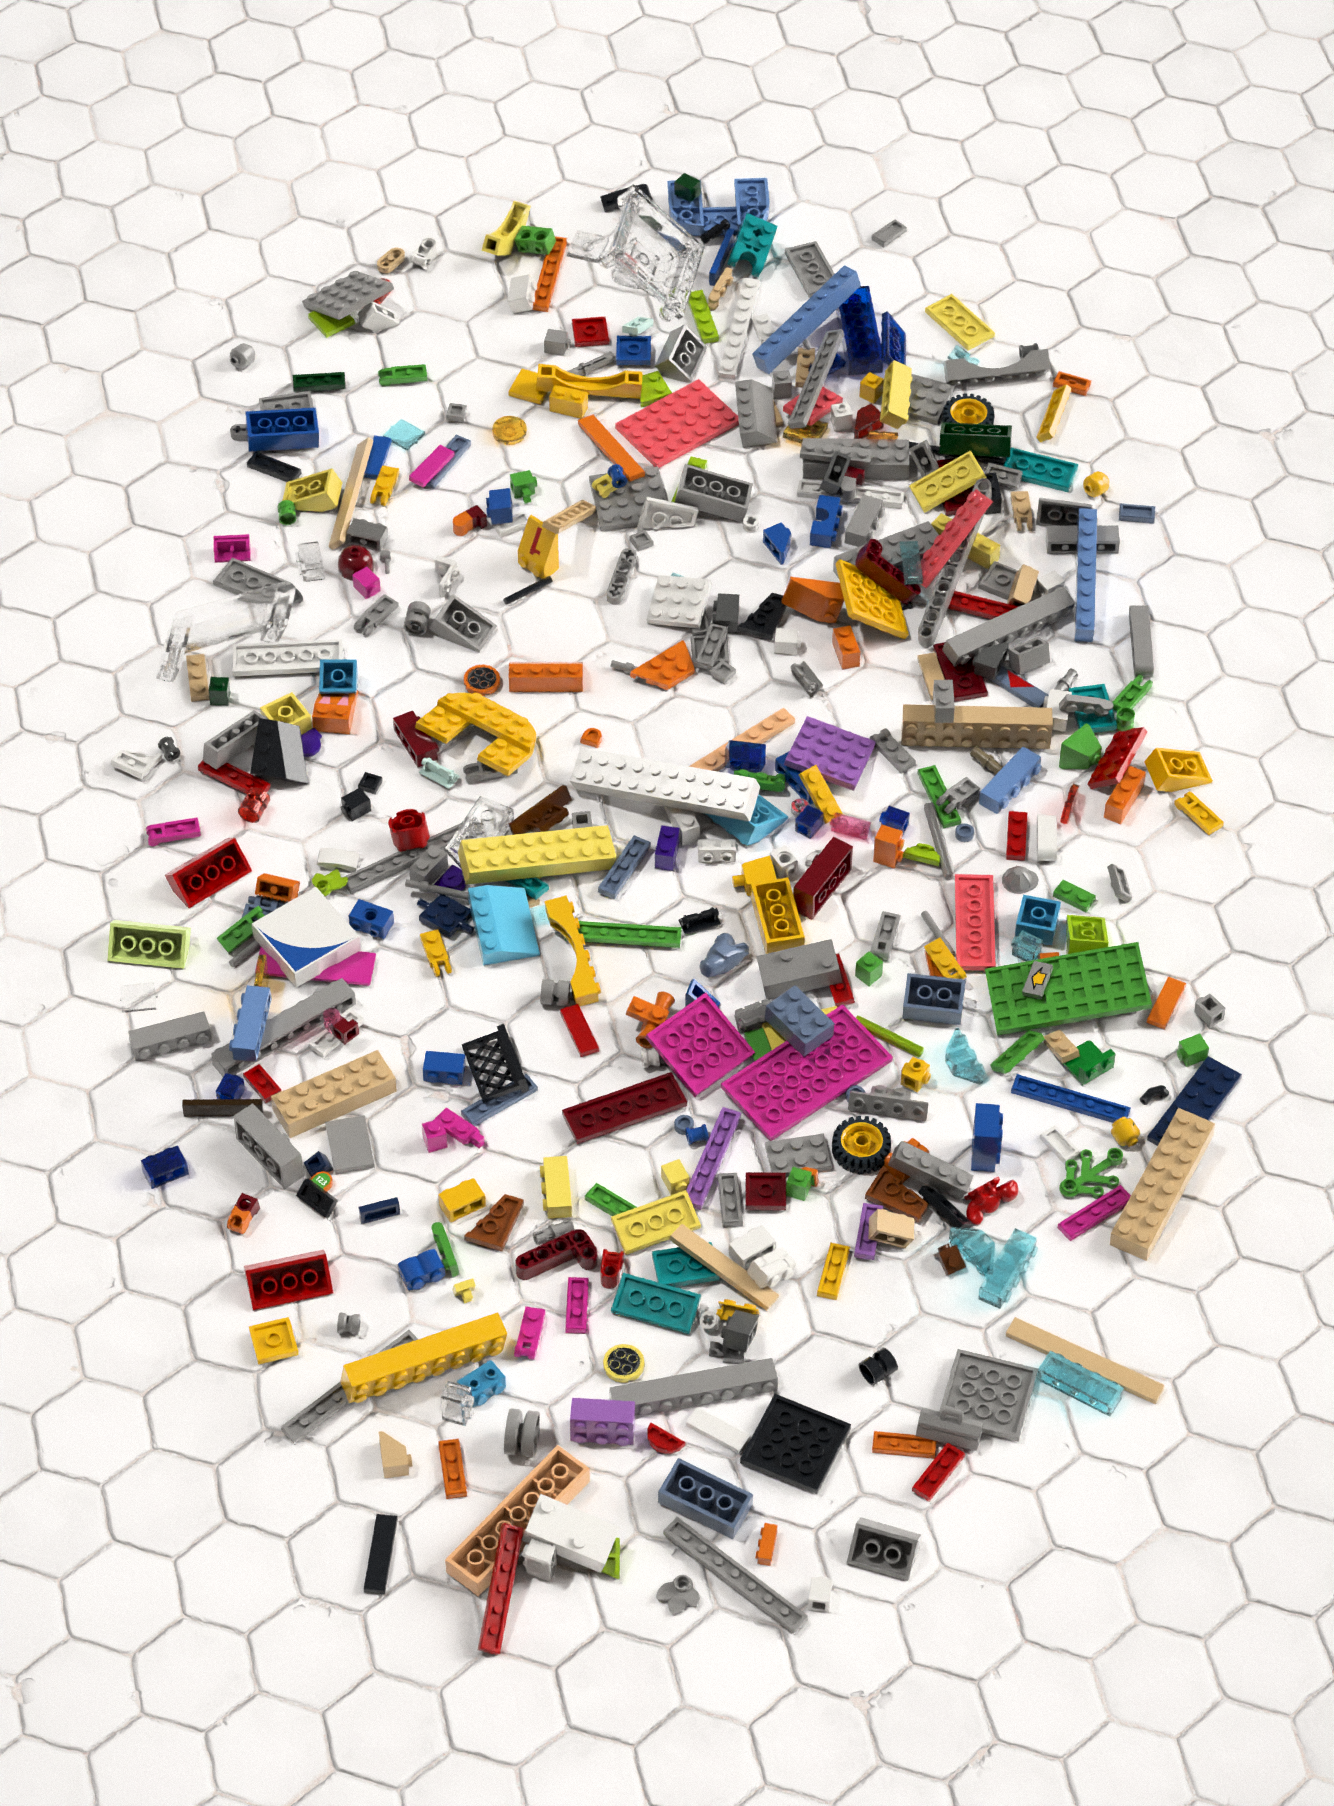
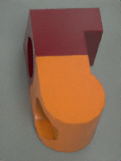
(469, 520)
(243, 1213)

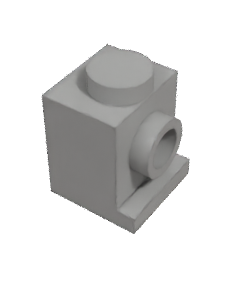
(581, 819)
(1209, 1010)

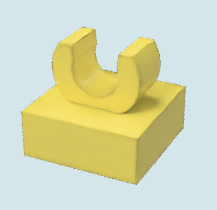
(464, 1289)

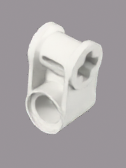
(424, 253)

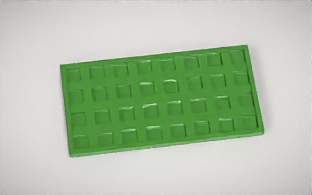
(1079, 989)

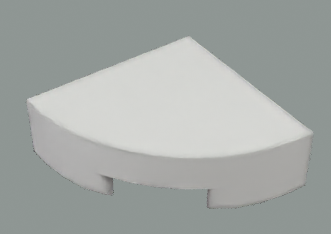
(810, 857)

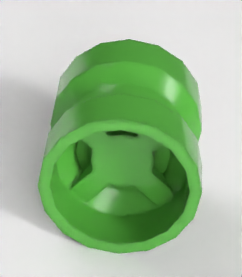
(286, 512)
(1125, 719)

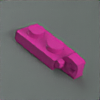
(460, 1128)

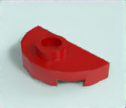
(662, 1440)

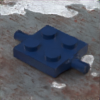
(445, 915)

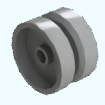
(524, 1433)

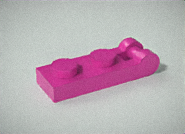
(173, 831)
(530, 1332)

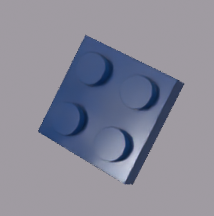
(633, 350)

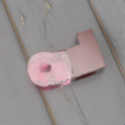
(339, 1026)

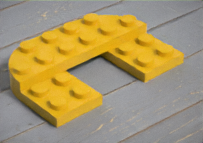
(459, 710)

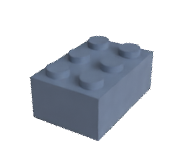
(933, 999)
(799, 1020)

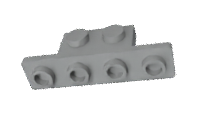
(888, 1103)

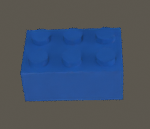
(986, 1137)

